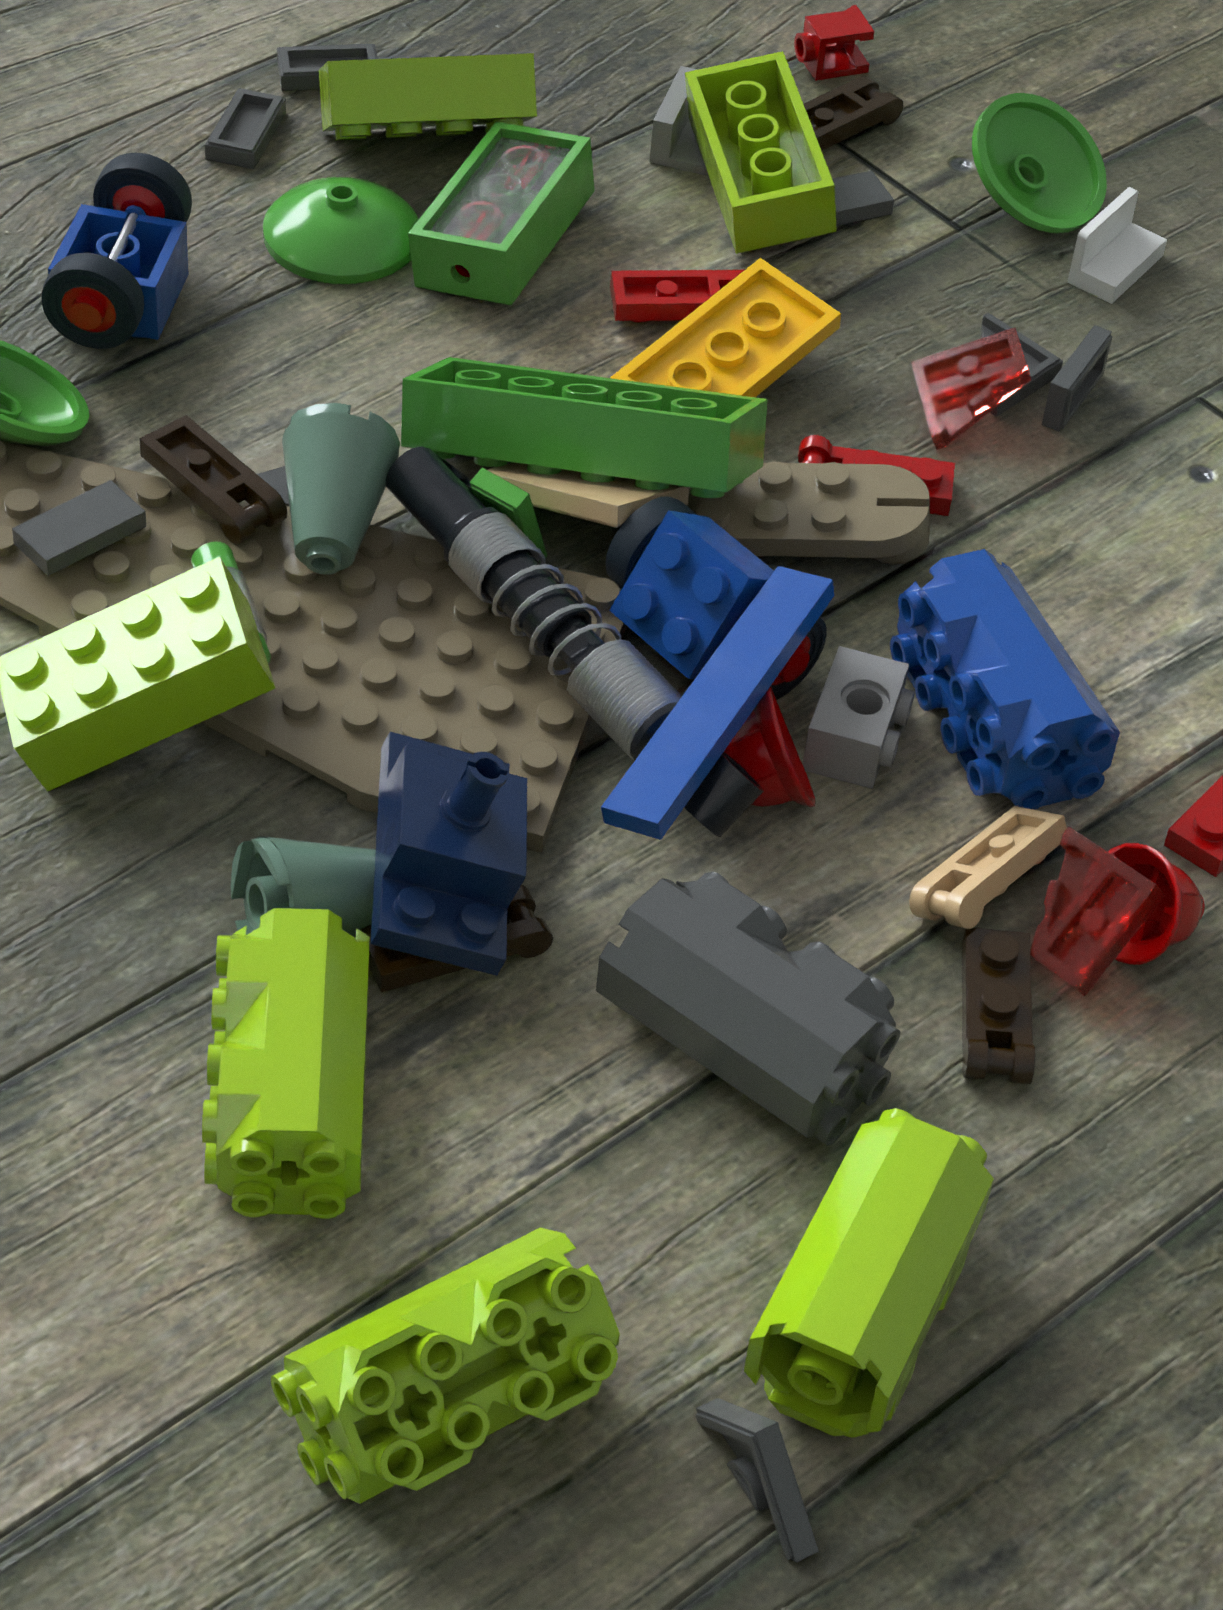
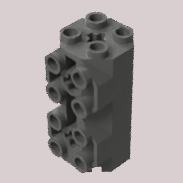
(776, 1024)

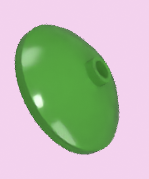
(1039, 163)
(339, 230)
(37, 401)

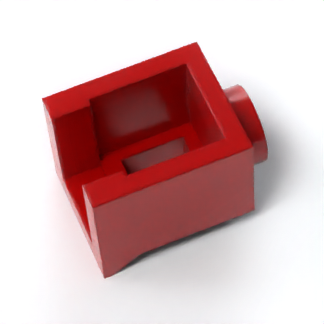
(829, 43)

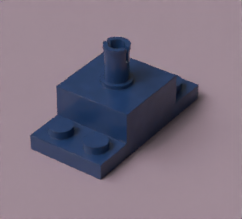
(447, 853)

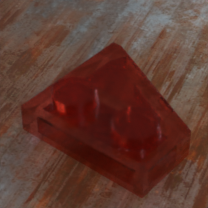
(969, 382)
(1090, 912)

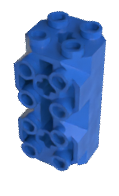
(1010, 689)

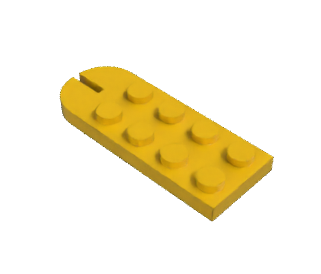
(738, 336)

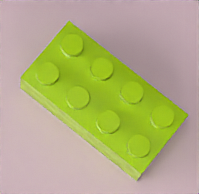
(426, 93)
(760, 152)
(133, 674)

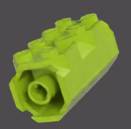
(288, 1065)
(870, 1275)
(447, 1366)

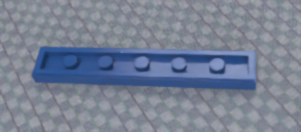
(717, 703)

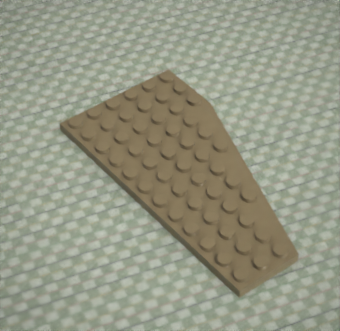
(351, 651)

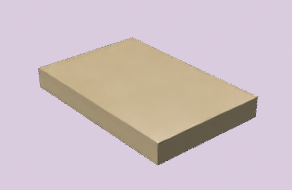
(593, 501)

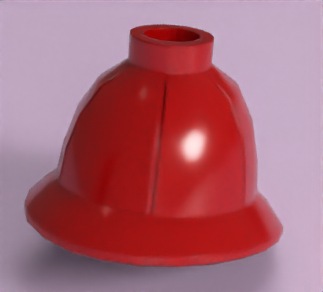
(770, 756)
(1173, 917)

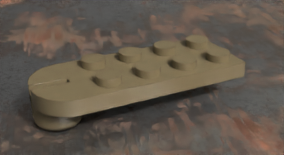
(826, 511)

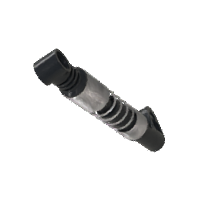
(607, 678)

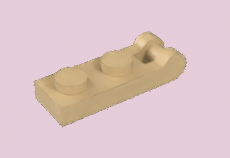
(986, 866)

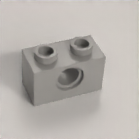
(857, 718)

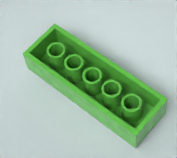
(585, 425)

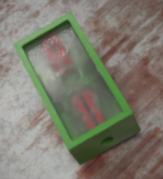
(502, 213)

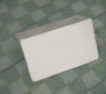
(1113, 250)

